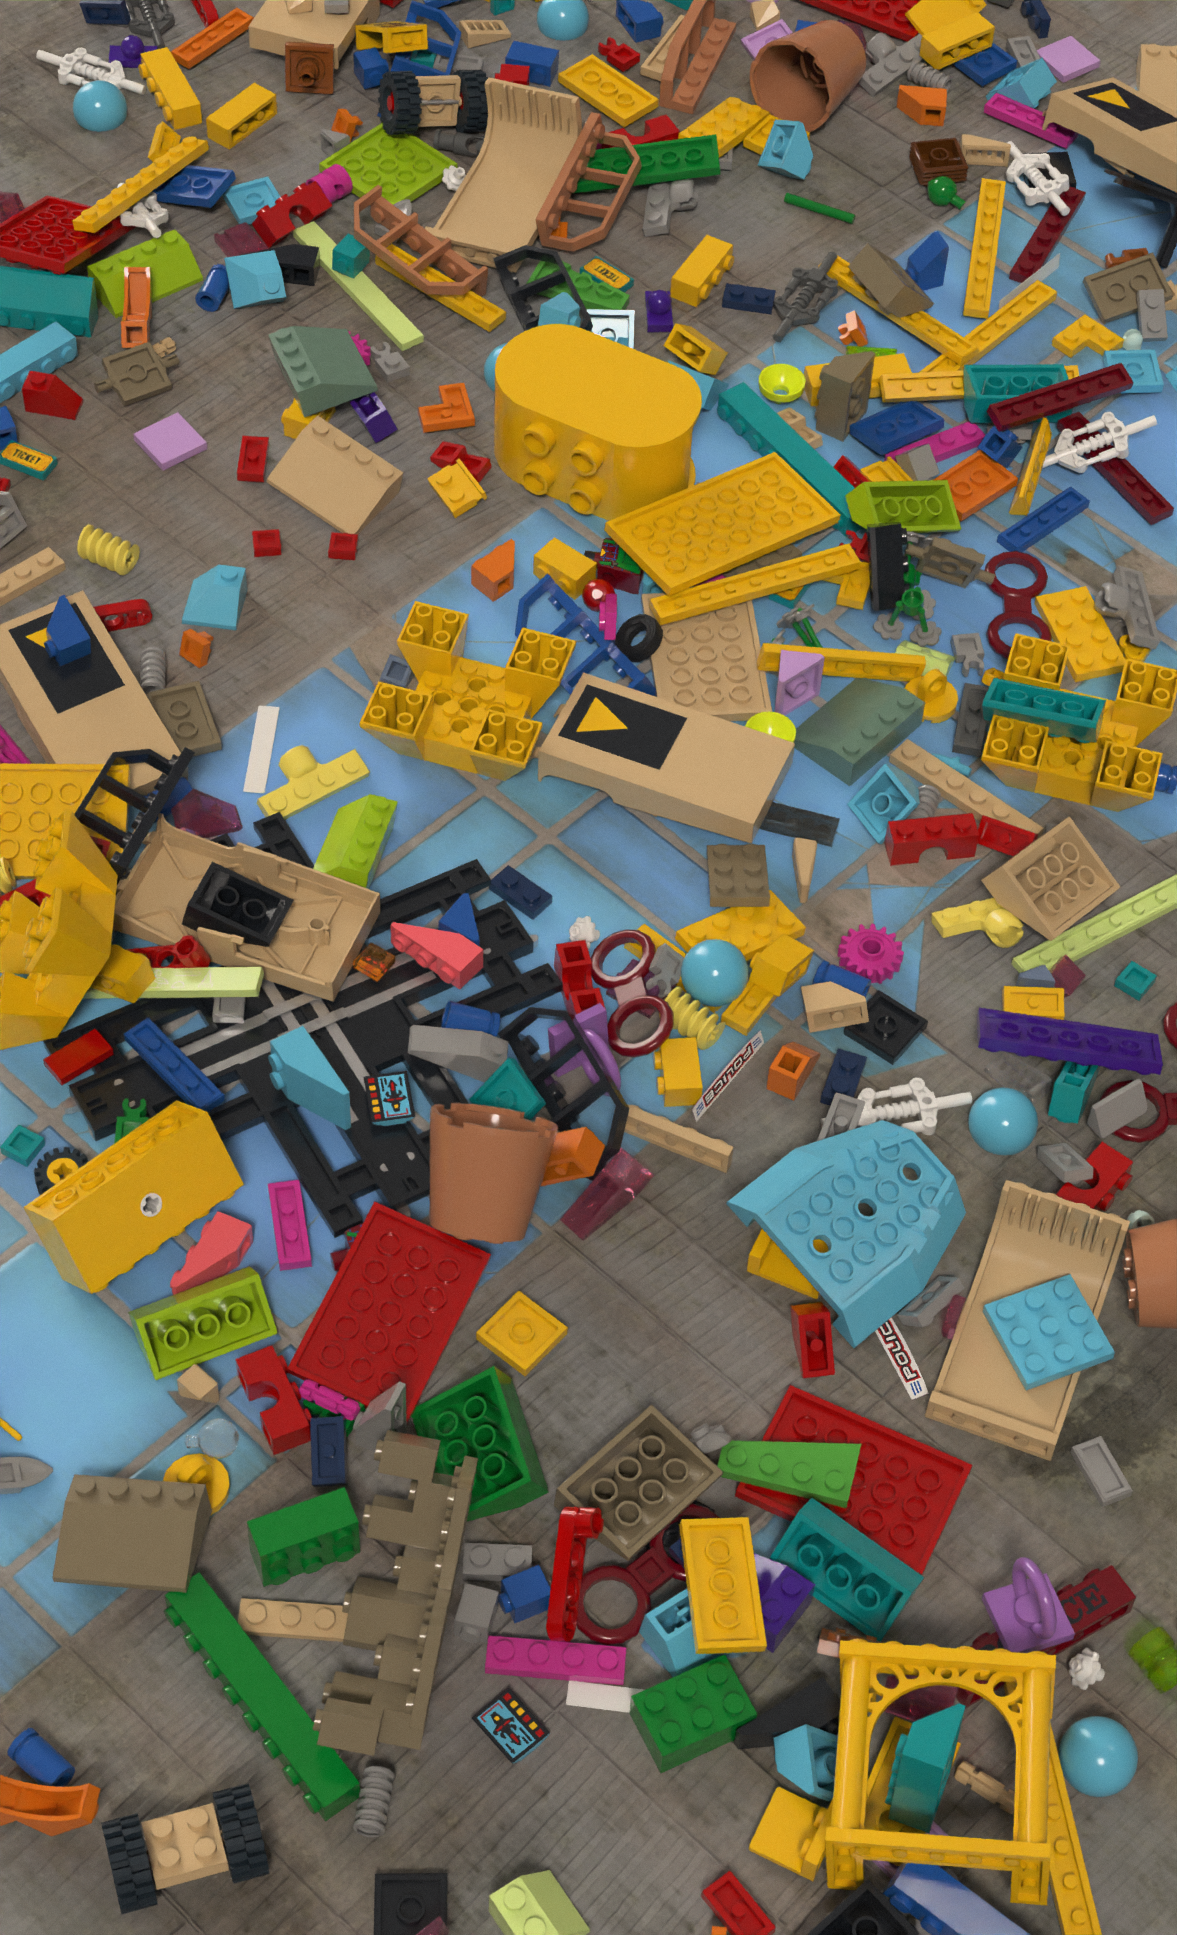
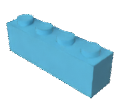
(39, 353)

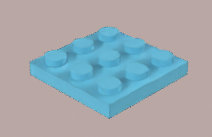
(1048, 1332)

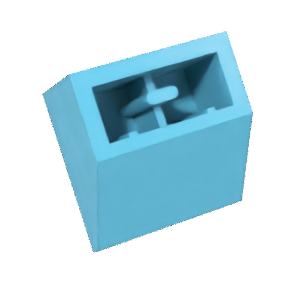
(671, 1635)

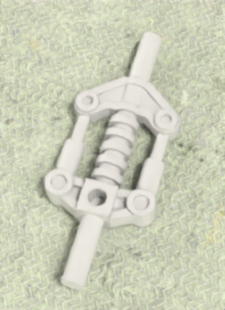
(76, 64)
(1045, 189)
(142, 217)
(1118, 434)
(923, 1104)

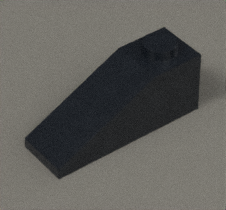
(298, 263)
(813, 1706)

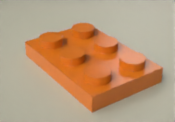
(977, 483)

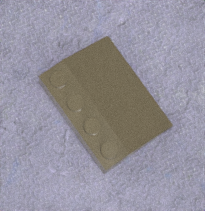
(639, 1482)
(131, 1533)

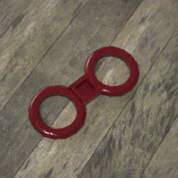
(1016, 602)
(631, 993)
(1165, 1105)
(642, 1577)

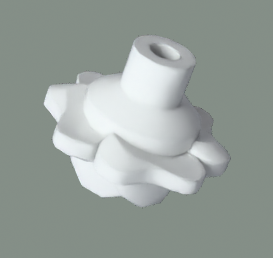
(453, 177)
(584, 930)
(1085, 1669)

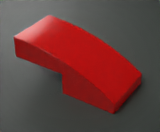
(448, 453)

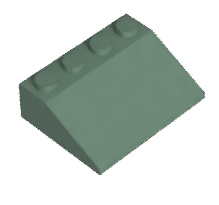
(321, 366)
(859, 727)

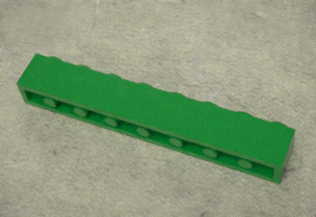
(262, 1698)

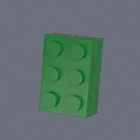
(304, 1537)
(691, 1713)

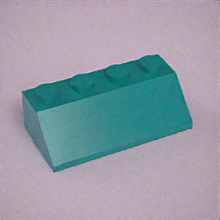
(40, 298)
(997, 383)
(1060, 711)
(848, 1569)
(923, 1768)

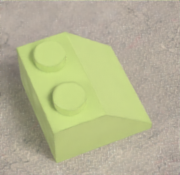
(535, 1907)

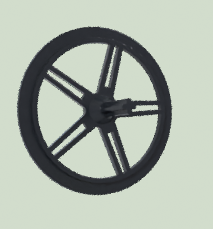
(1170, 238)

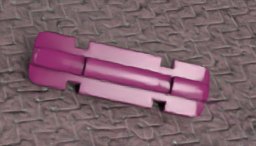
(329, 1399)

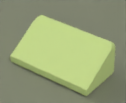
(933, 658)

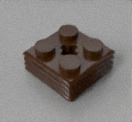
(938, 159)

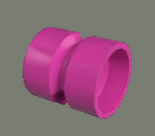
(334, 182)

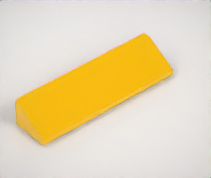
(1031, 469)

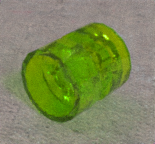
(1157, 1655)

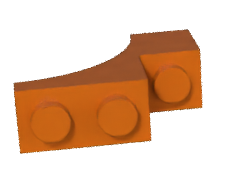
(137, 307)
(47, 1807)

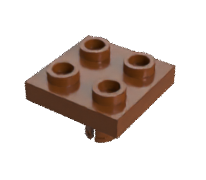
(309, 67)

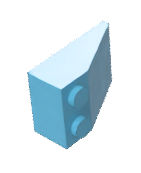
(308, 1077)

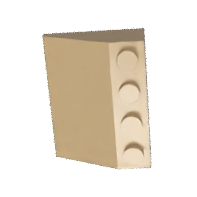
(1158, 73)
(336, 477)
(1052, 881)

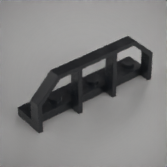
(519, 295)
(150, 806)
(540, 1072)

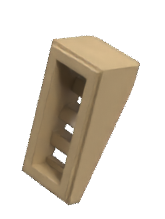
(482, 32)
(976, 143)
(803, 861)

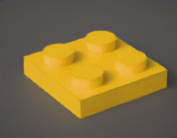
(521, 1333)

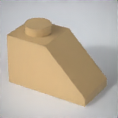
(832, 1006)

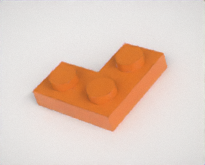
(451, 414)

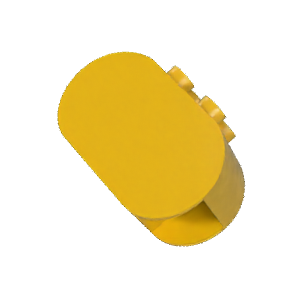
(593, 420)

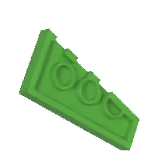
(592, 294)
(794, 1468)

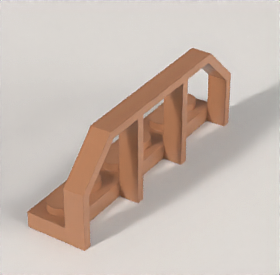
(705, 61)
(566, 184)
(419, 240)

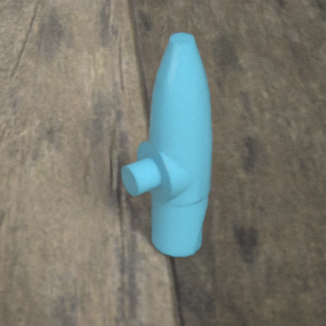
(955, 763)

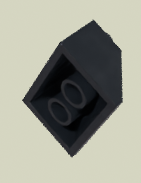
(886, 564)

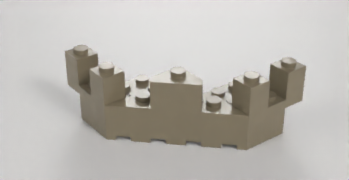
(406, 1618)

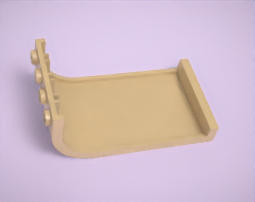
(518, 163)
(1030, 1243)

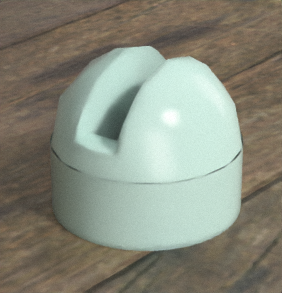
(1132, 340)
(1141, 1216)

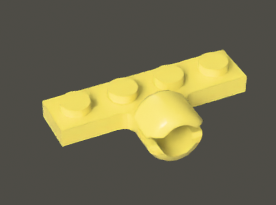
(311, 781)
(984, 915)

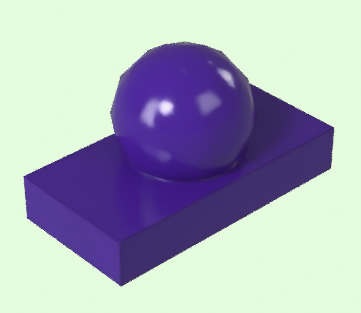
(129, 51)
(658, 311)

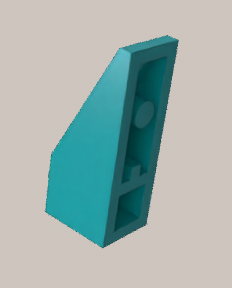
(1072, 1091)

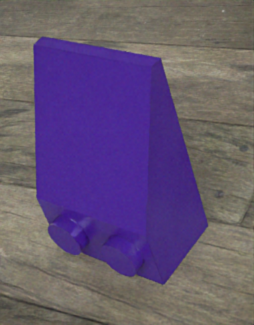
(782, 1597)

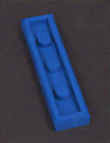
(1043, 520)
(173, 1066)

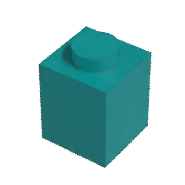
(350, 256)

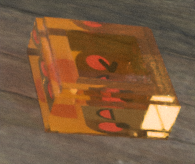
(374, 962)

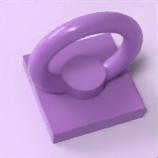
(595, 1027)
(1028, 1611)

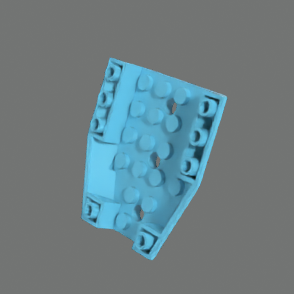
(871, 1260)

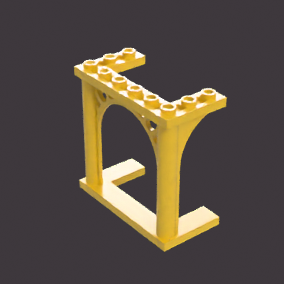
(848, 1841)

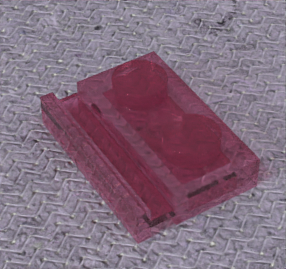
(239, 240)

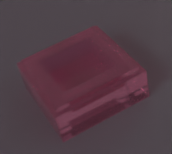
(1067, 975)
(953, 1316)

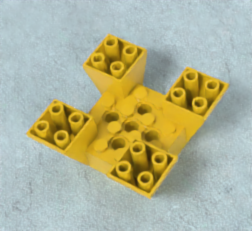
(463, 708)
(1098, 774)
(60, 941)

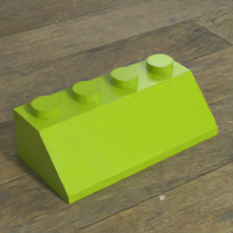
(170, 263)
(915, 504)
(357, 840)
(203, 1322)

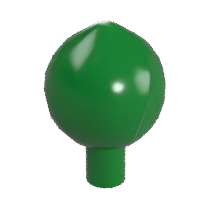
(943, 191)

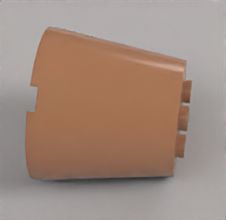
(808, 72)
(486, 1170)
(1152, 1274)

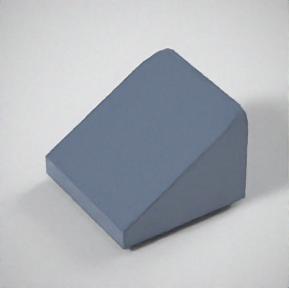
(397, 672)
(1036, 977)

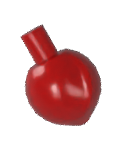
(595, 592)

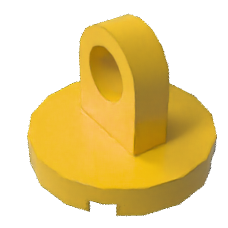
(937, 693)
(202, 1470)

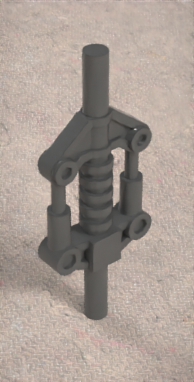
(151, 25)
(813, 281)

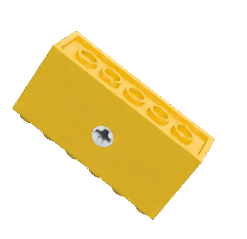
(134, 1196)

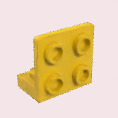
(793, 1833)

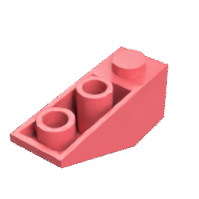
(441, 951)
(218, 1252)

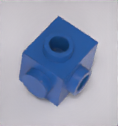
(369, 67)
(1000, 446)

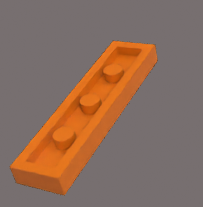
(212, 38)

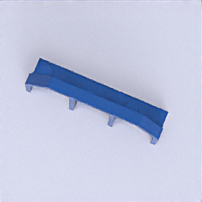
(401, 60)
(574, 617)

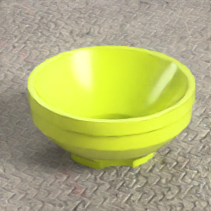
(784, 378)
(773, 724)

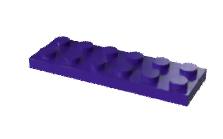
(1069, 1041)

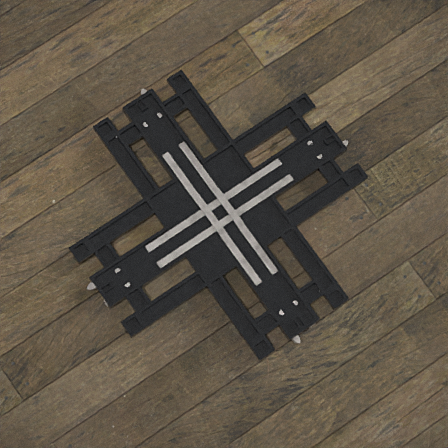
(356, 1033)

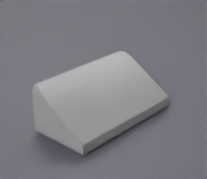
(1118, 1109)

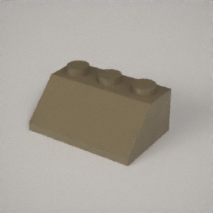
(888, 283)
(844, 393)

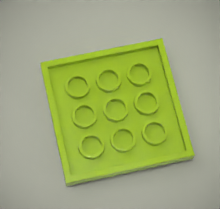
(397, 163)

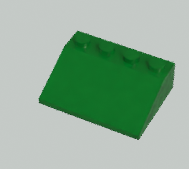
(486, 1423)

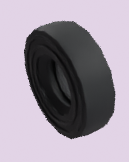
(630, 629)

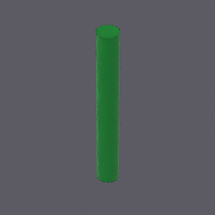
(819, 208)

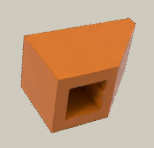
(923, 104)
(495, 571)
(791, 1069)

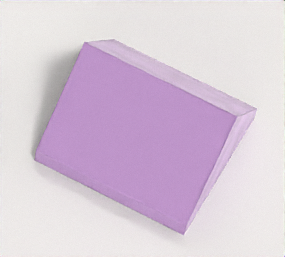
(797, 679)

